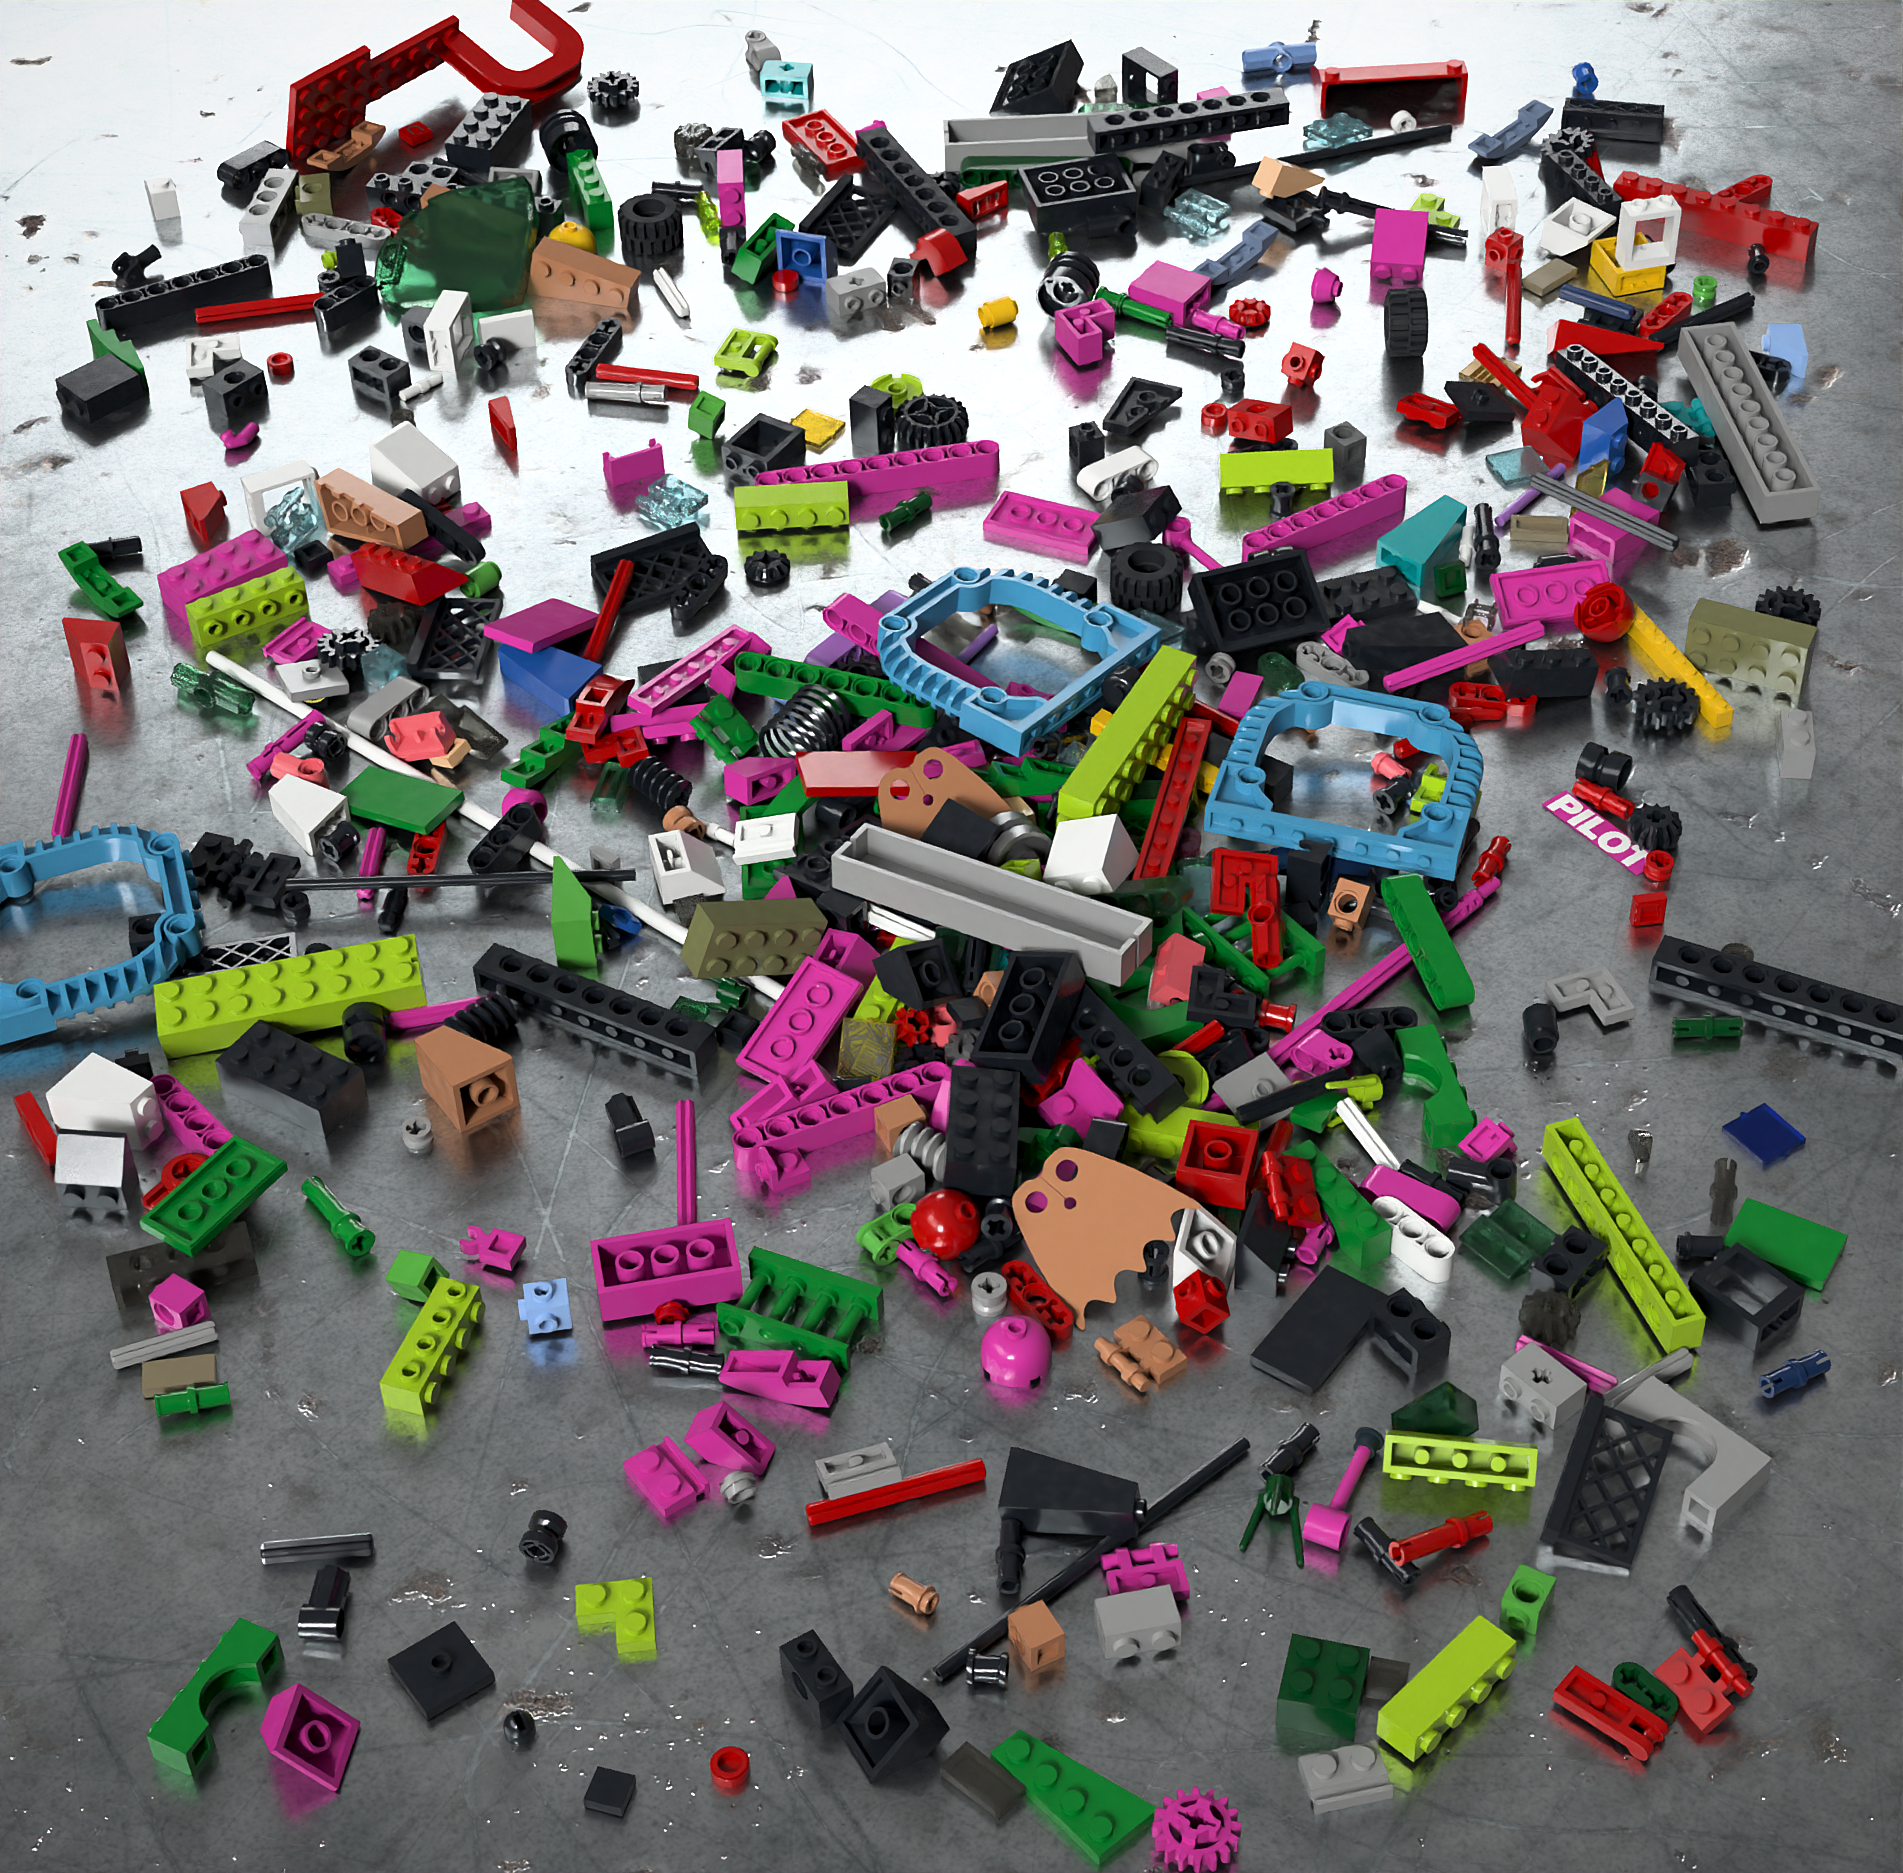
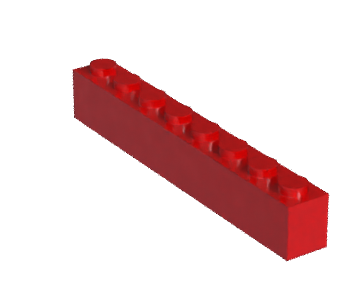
(1726, 217)

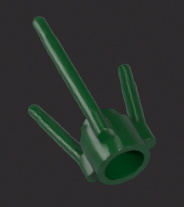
(731, 995)
(1277, 1499)

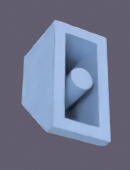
(1788, 343)

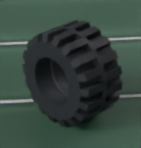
(650, 223)
(1406, 322)
(1146, 577)

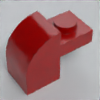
(941, 251)

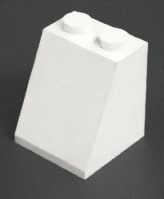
(412, 461)
(1090, 855)
(107, 1099)

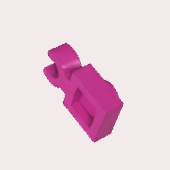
(497, 1249)

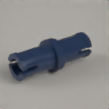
(1794, 1373)

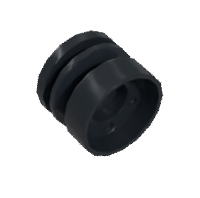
(565, 133)
(1067, 283)

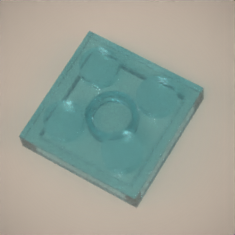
(1337, 131)

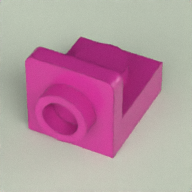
(1335, 637)
(1488, 1141)
(782, 1169)

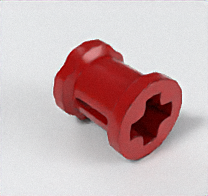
(1277, 1015)

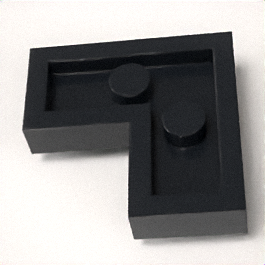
(1210, 1003)

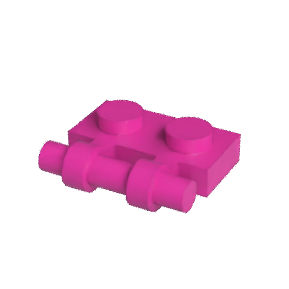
(1158, 1573)

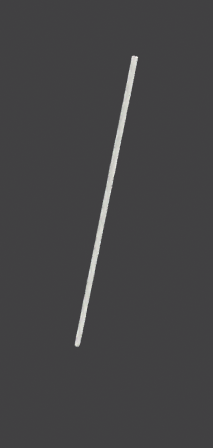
(473, 811)

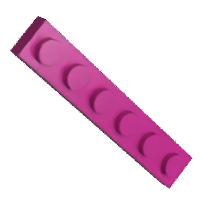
(469, 517)
(684, 674)

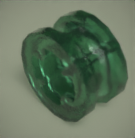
(751, 171)

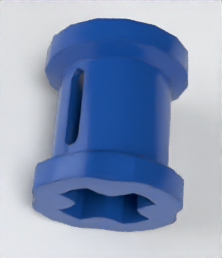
(1582, 77)

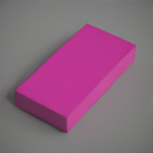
(1240, 694)

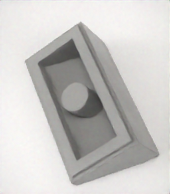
(532, 175)

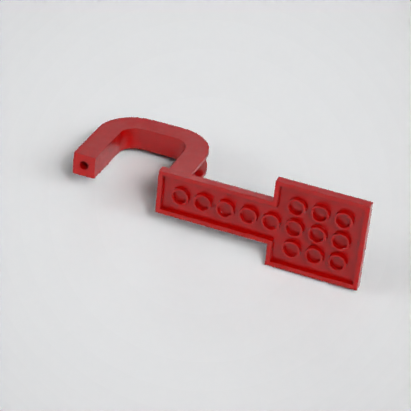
(337, 94)

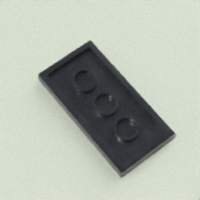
(957, 831)
(1317, 1330)

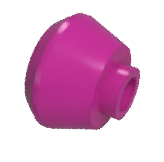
(1325, 286)

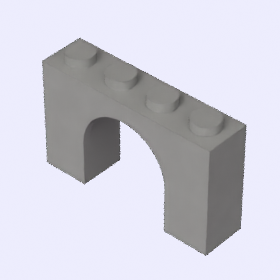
(1736, 1464)

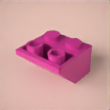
(849, 955)

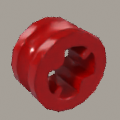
(1656, 858)

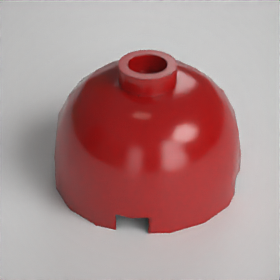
(1604, 613)
(946, 1223)

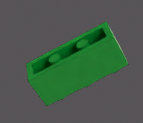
(760, 249)

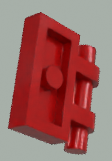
(1291, 1190)
(1694, 1689)

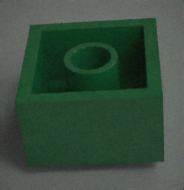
(1322, 1687)

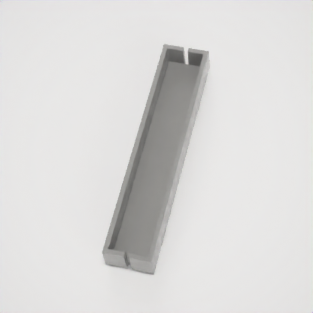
(1034, 136)
(991, 902)

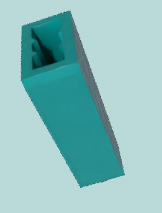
(1423, 539)

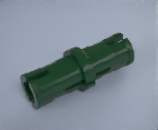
(905, 511)
(1707, 1026)

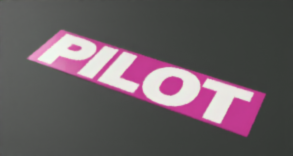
(1597, 830)

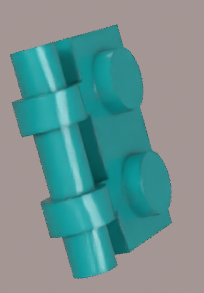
(1684, 414)

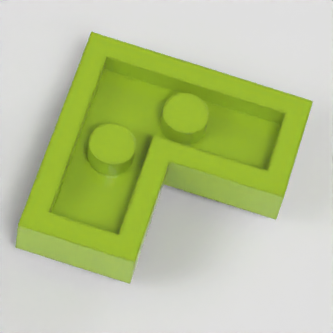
(1434, 205)
(625, 1603)

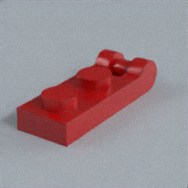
(1610, 1712)

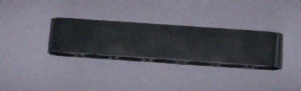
(183, 293)

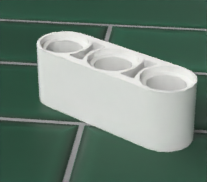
(1101, 477)
(1417, 1241)

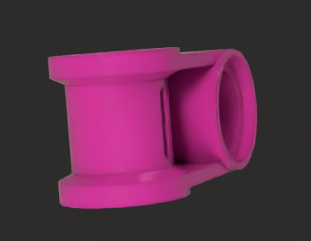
(1321, 1053)

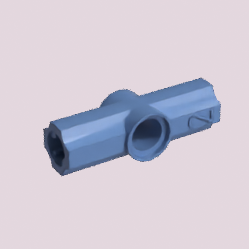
(1266, 57)

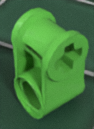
(889, 1232)

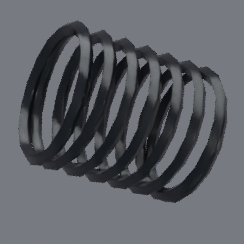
(795, 703)

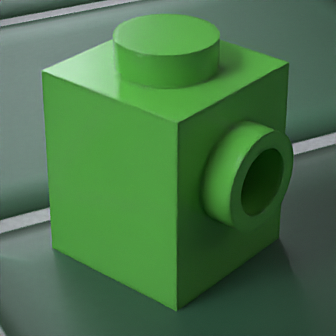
(415, 1275)

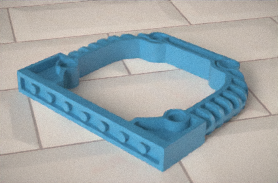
(989, 711)
(1425, 847)
(33, 1005)

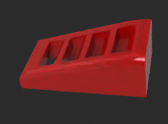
(968, 199)
(502, 420)

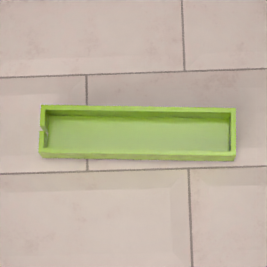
(1131, 738)
(287, 994)

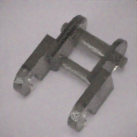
(1471, 611)

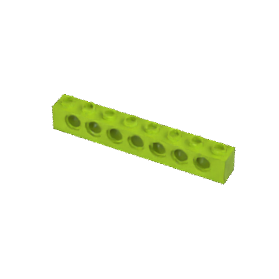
(1631, 1245)

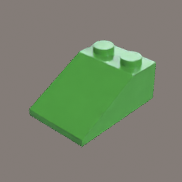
(573, 920)

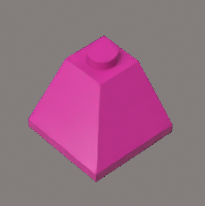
(309, 1734)

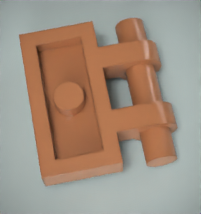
(1148, 1347)

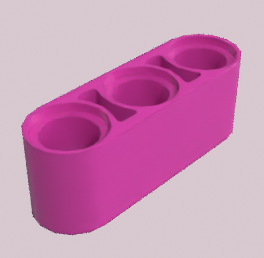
(1429, 1203)

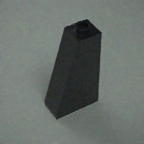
(1400, 642)
(1068, 1498)

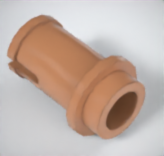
(920, 1596)

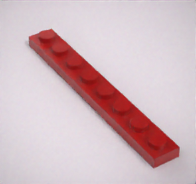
(1173, 799)

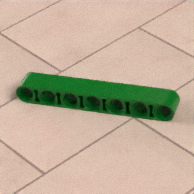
(860, 693)

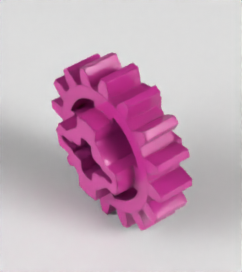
(1198, 1832)

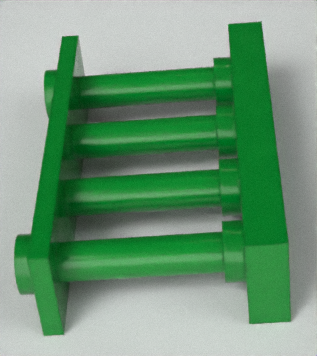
(1296, 941)
(810, 1282)

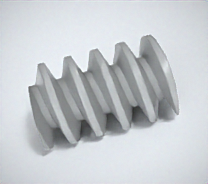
(923, 1148)

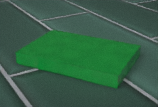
(1787, 1242)

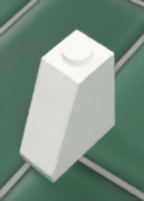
(307, 810)

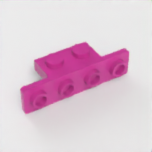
(665, 725)
(881, 735)

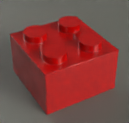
(1217, 1164)

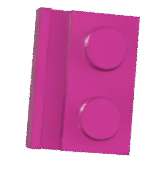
(296, 643)
(666, 1477)

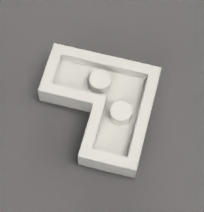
(204, 351)

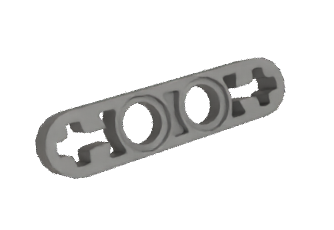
(338, 228)

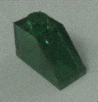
(1439, 1411)

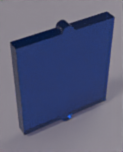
(1763, 1134)

